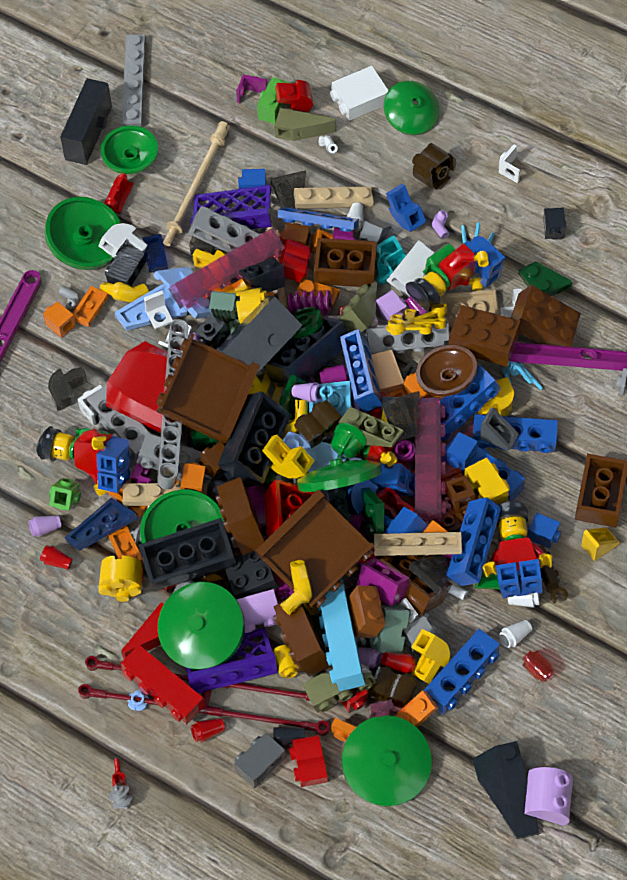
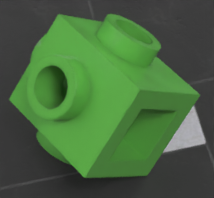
(64, 494)

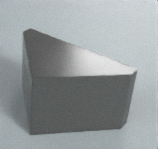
(374, 231)
(497, 430)

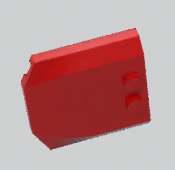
(137, 384)

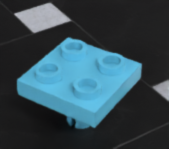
(337, 394)

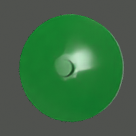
(76, 230)
(339, 474)
(177, 512)
(201, 625)
(386, 761)

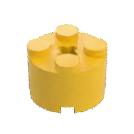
(249, 301)
(121, 577)

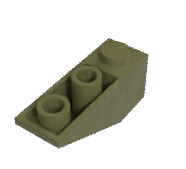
(300, 125)
(361, 310)
(375, 430)
(325, 694)

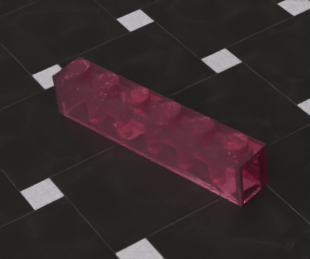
(225, 269)
(428, 460)

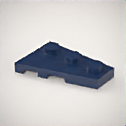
(101, 523)

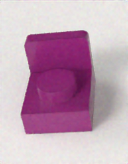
(140, 474)

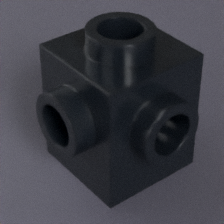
(212, 332)

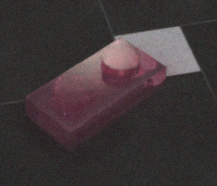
(380, 709)

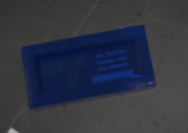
(155, 253)

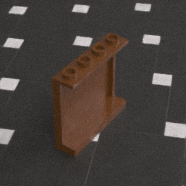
(206, 389)
(321, 540)

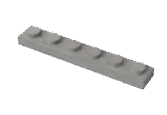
(133, 80)

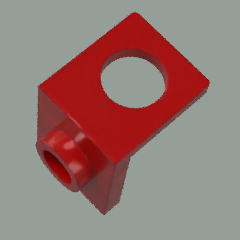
(356, 702)

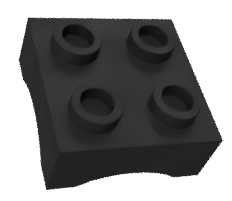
(250, 576)

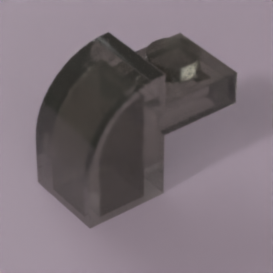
(61, 386)

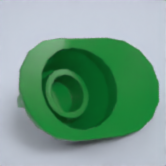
(347, 440)

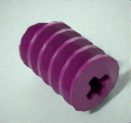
(320, 302)

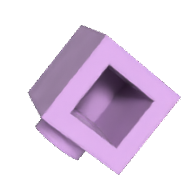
(389, 305)

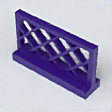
(252, 217)
(237, 671)

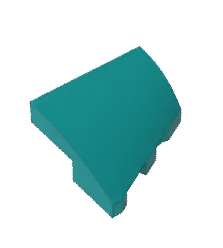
(389, 257)

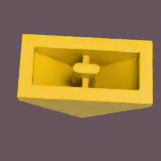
(598, 542)

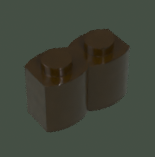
(318, 423)
(392, 686)

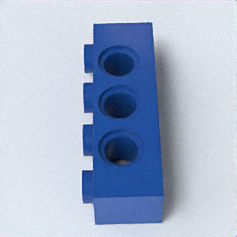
(361, 370)
(471, 402)
(526, 428)
(514, 478)
(476, 539)
(478, 644)

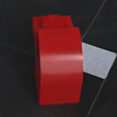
(295, 94)

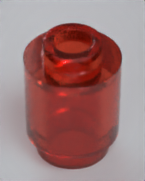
(538, 666)

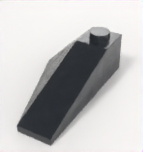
(505, 781)

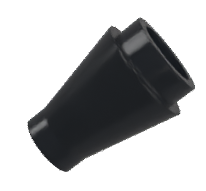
(285, 734)

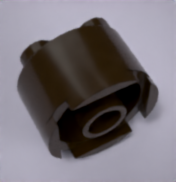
(433, 166)

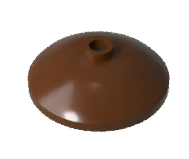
(446, 370)

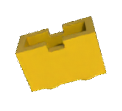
(486, 480)

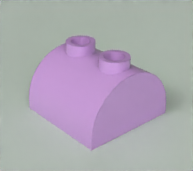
(258, 610)
(549, 794)

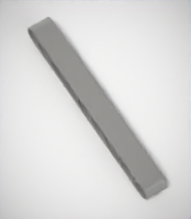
(171, 429)

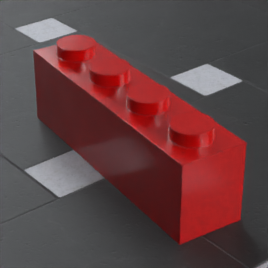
(162, 684)

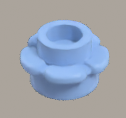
(137, 705)

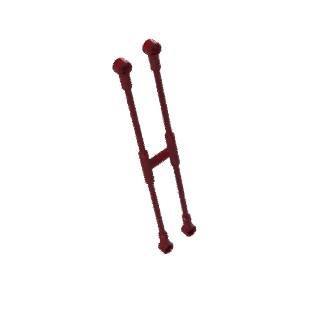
(208, 710)

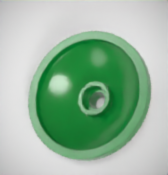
(405, 115)
(126, 143)

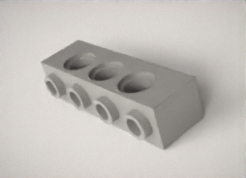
(219, 236)
(376, 334)
(110, 420)
(151, 446)

